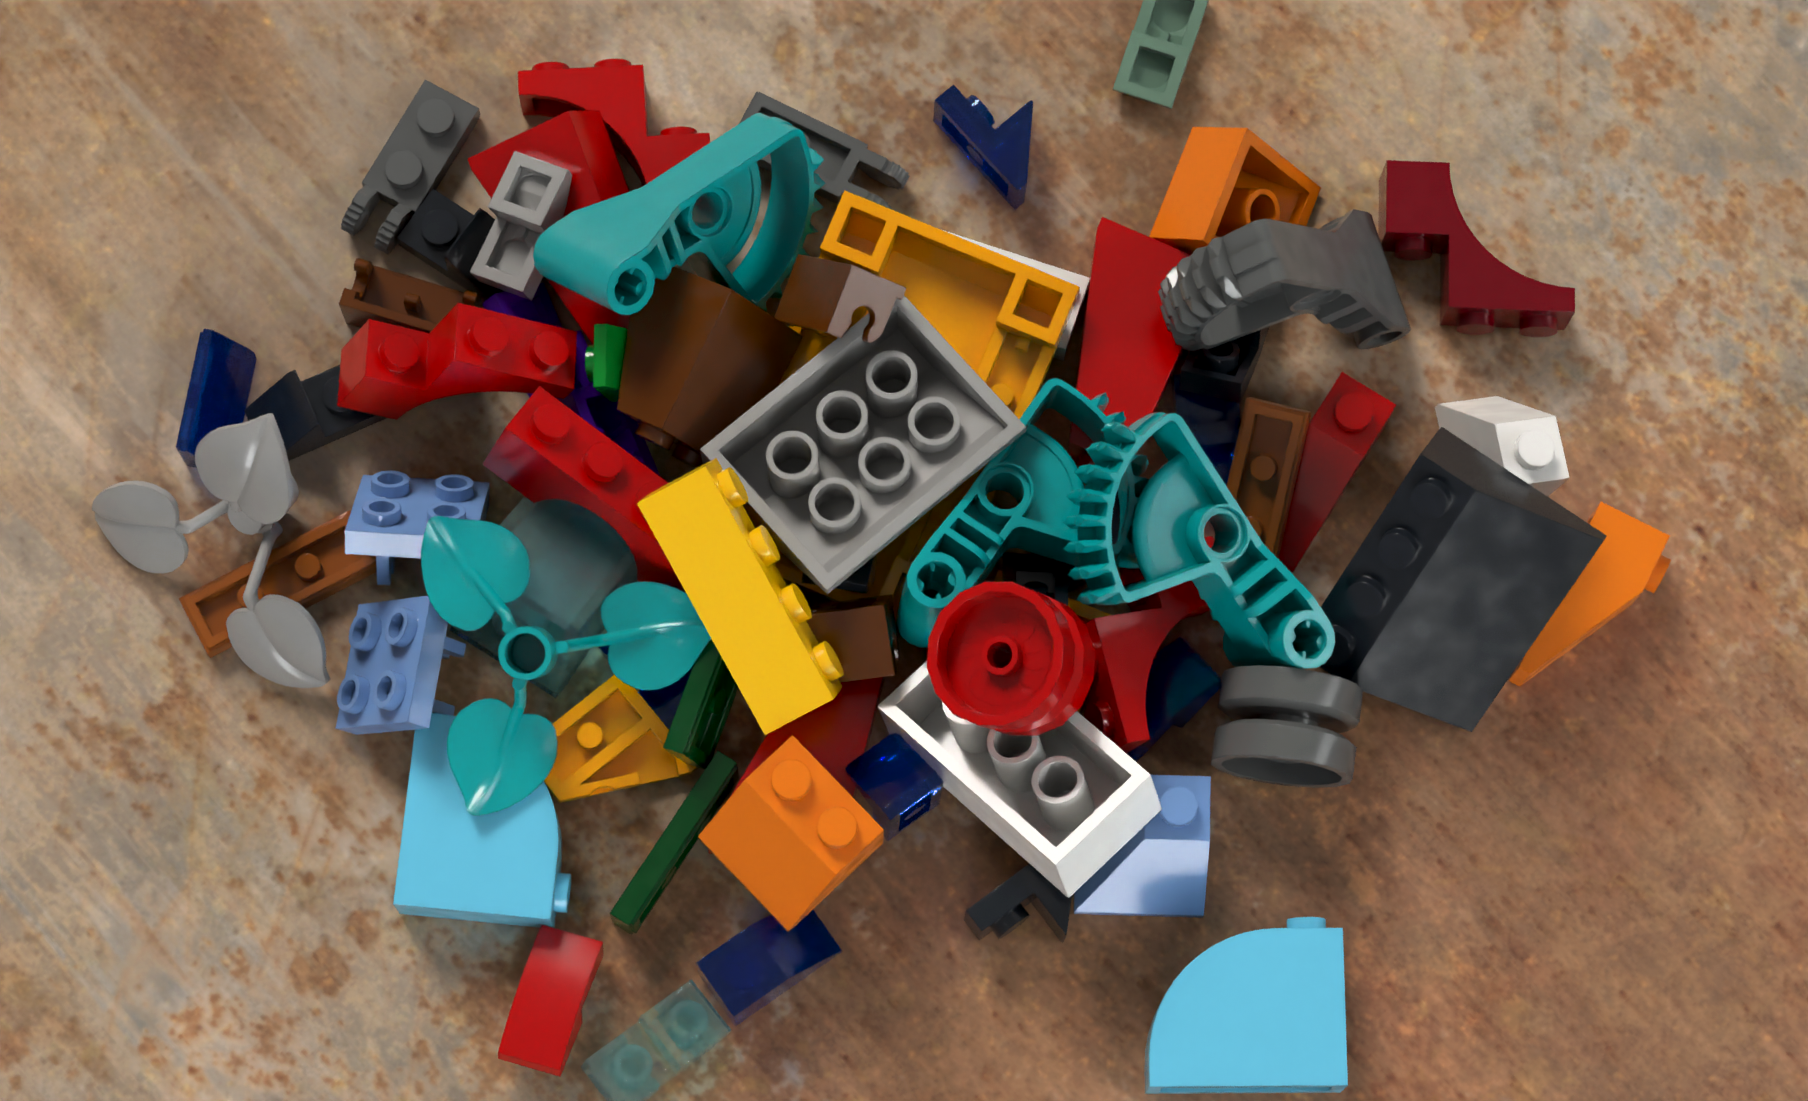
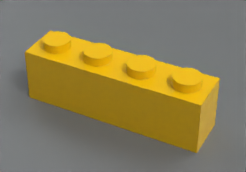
(742, 596)

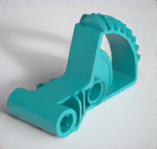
(694, 215)
(1039, 478)
(1249, 591)

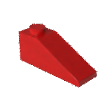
(1332, 454)

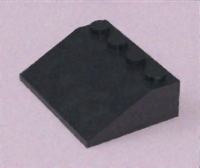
(1453, 584)

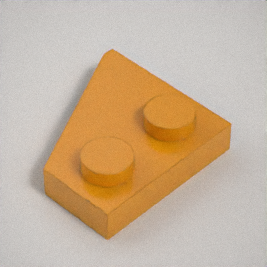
(610, 745)

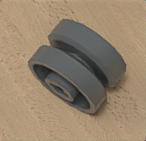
(1287, 726)

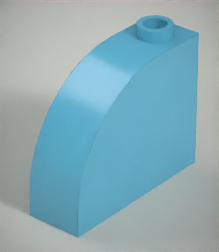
(473, 866)
(1255, 1016)

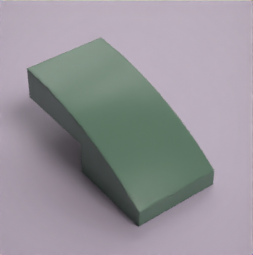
(1160, 50)

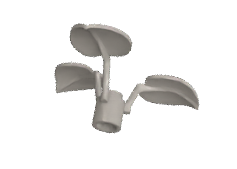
(253, 478)

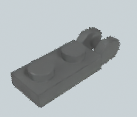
(840, 152)
(412, 161)

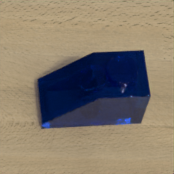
(765, 963)

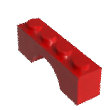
(563, 457)

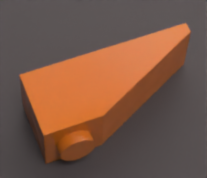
(1607, 586)

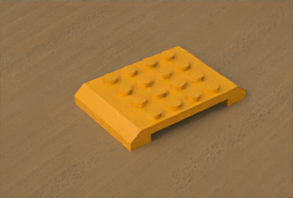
(982, 303)

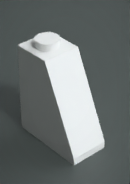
(1512, 436)

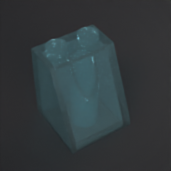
(573, 569)

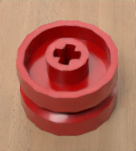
(1010, 659)

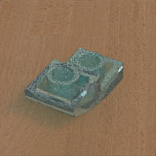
(657, 1046)

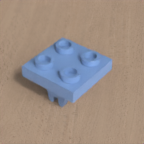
(395, 509)
(394, 667)

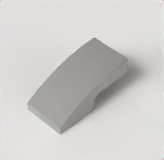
(526, 203)

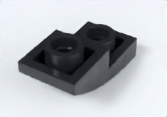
(1224, 369)

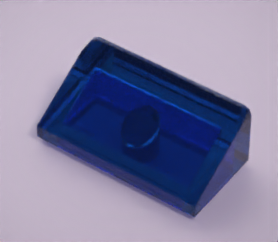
(216, 390)

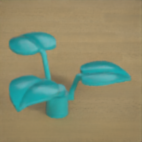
(469, 576)

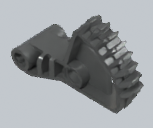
(1285, 271)

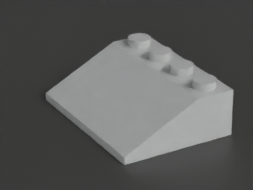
(863, 444)

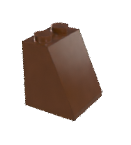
(698, 362)

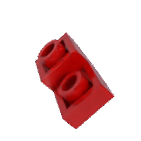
(550, 1000)

